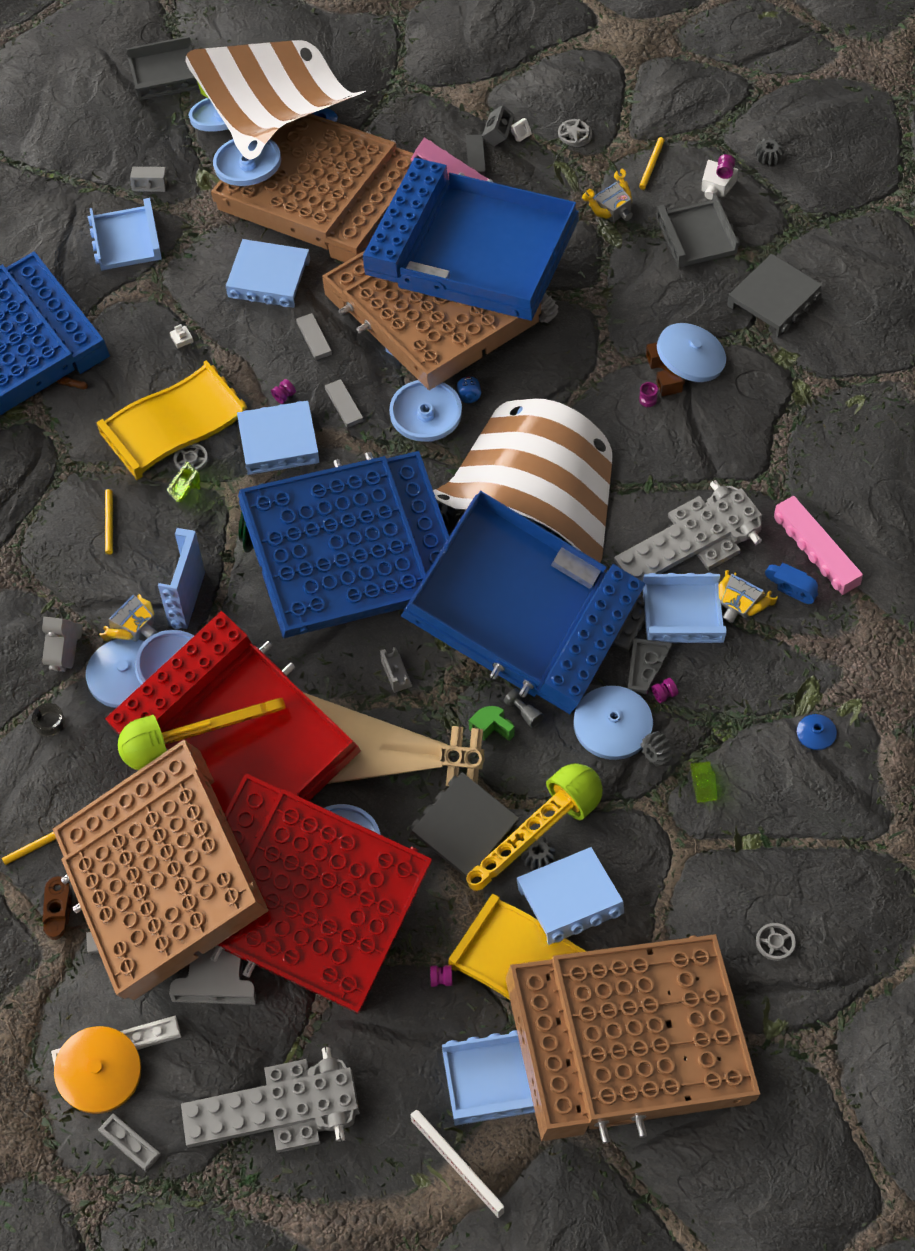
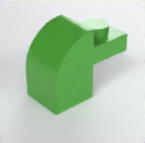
(491, 719)

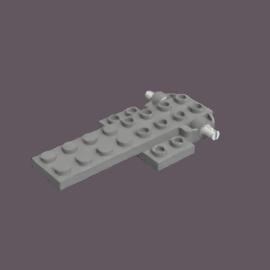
(699, 529)
(292, 1104)

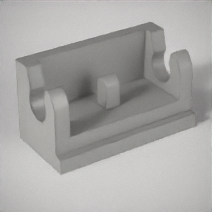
(148, 179)
(395, 670)

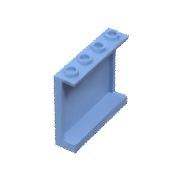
(125, 237)
(267, 273)
(278, 437)
(183, 592)
(683, 608)
(571, 895)
(486, 1078)

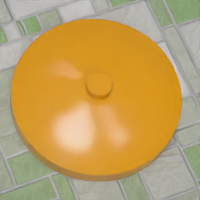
(97, 1069)

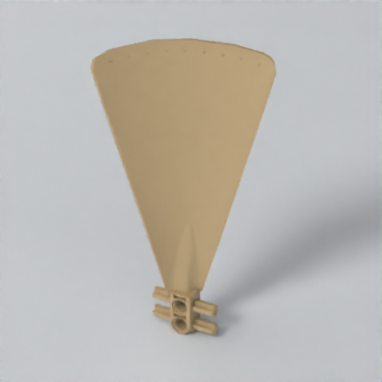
(396, 750)

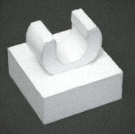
(521, 130)
(181, 336)

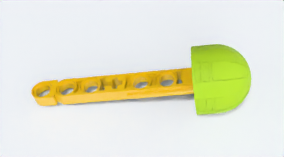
(143, 741)
(573, 790)

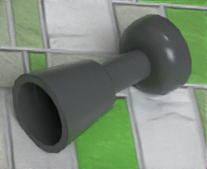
(529, 713)

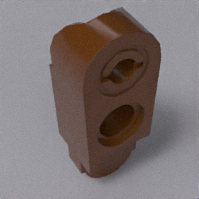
(56, 923)

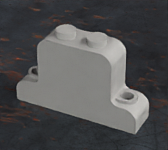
(60, 642)
(214, 981)

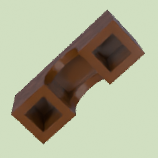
(667, 381)

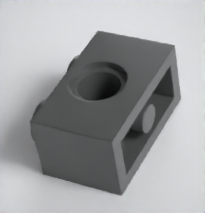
(498, 125)

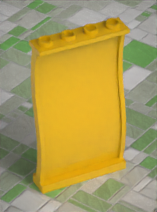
(171, 419)
(500, 939)

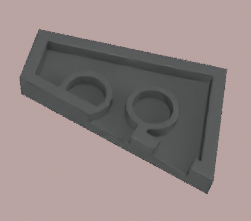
(645, 663)

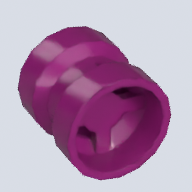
(725, 166)
(283, 391)
(648, 394)
(664, 690)
(441, 975)

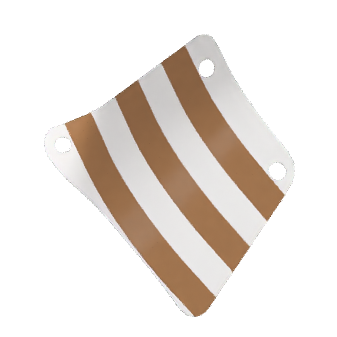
(264, 87)
(542, 469)

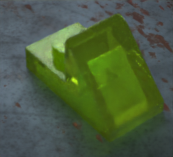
(185, 479)
(703, 781)

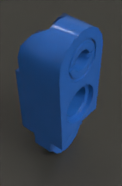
(793, 582)

